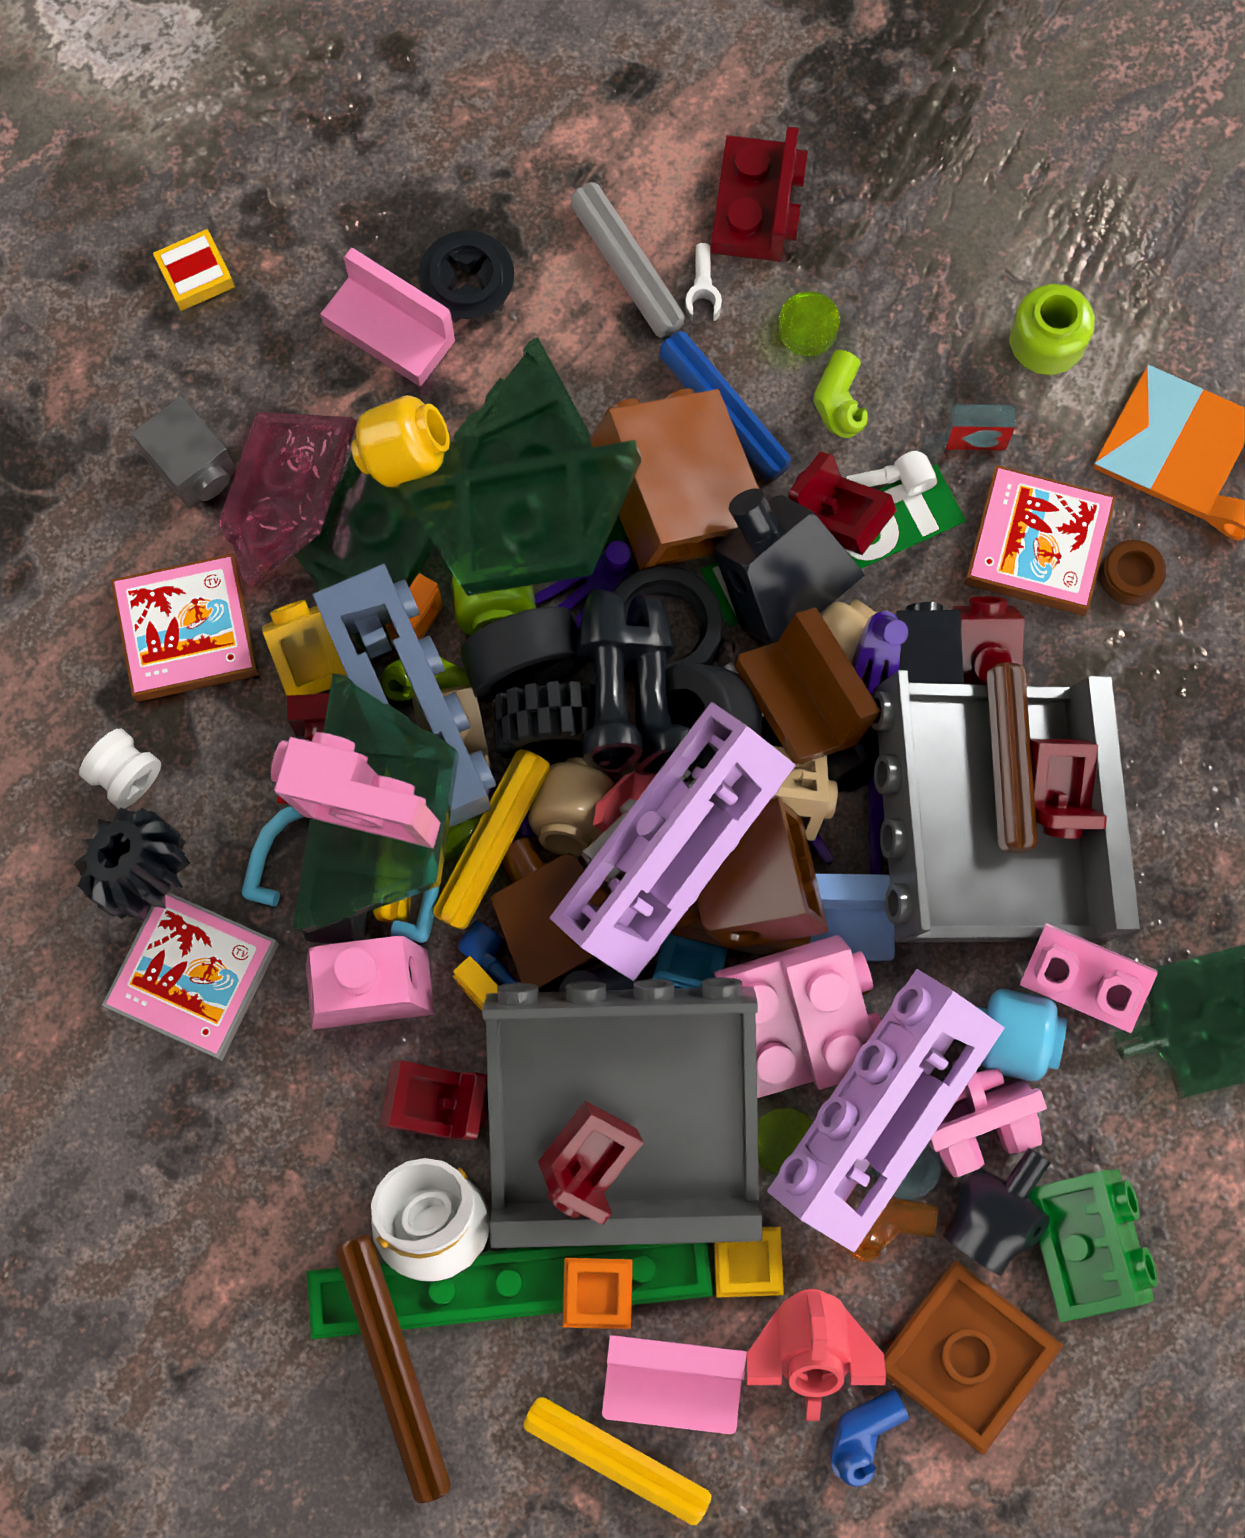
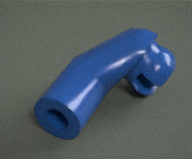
(858, 1435)

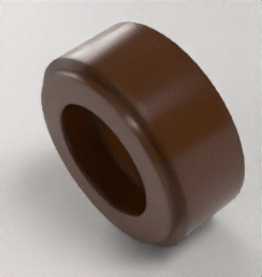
(1133, 572)

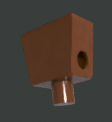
(763, 886)
(536, 944)

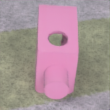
(368, 982)

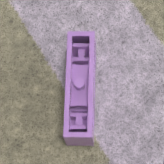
(672, 842)
(884, 1109)

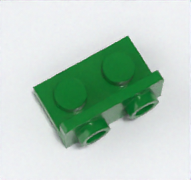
(1094, 1245)

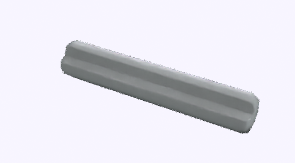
(627, 260)

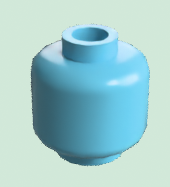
(1031, 1035)

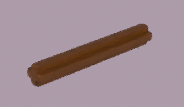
(393, 1369)

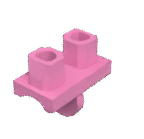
(1088, 978)
(987, 1106)

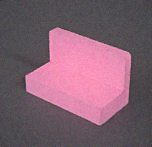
(389, 319)
(673, 1384)

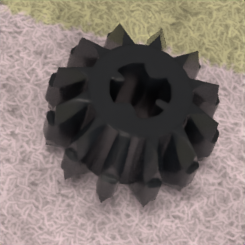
(131, 863)

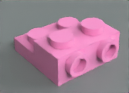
(340, 788)
(807, 1013)

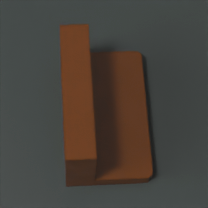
(808, 690)

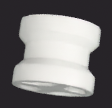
(120, 768)

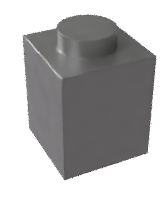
(185, 453)

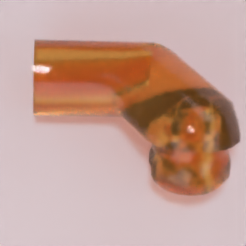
(897, 1218)

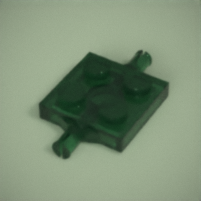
(1196, 1022)

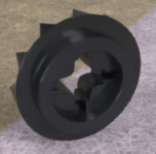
(467, 252)

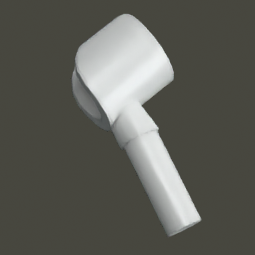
(703, 283)
(912, 470)

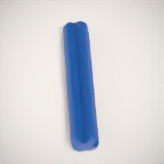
(698, 373)

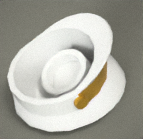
(429, 1220)

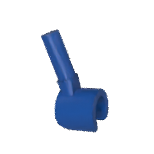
(483, 946)

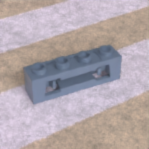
(366, 605)

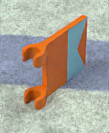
(1179, 448)

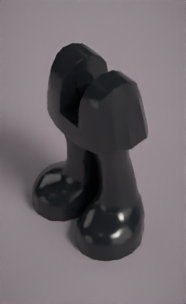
(638, 644)

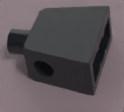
(780, 563)

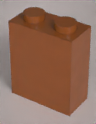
(685, 475)

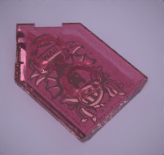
(283, 487)

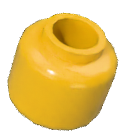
(400, 441)

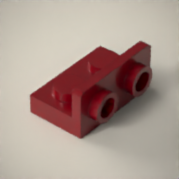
(755, 195)

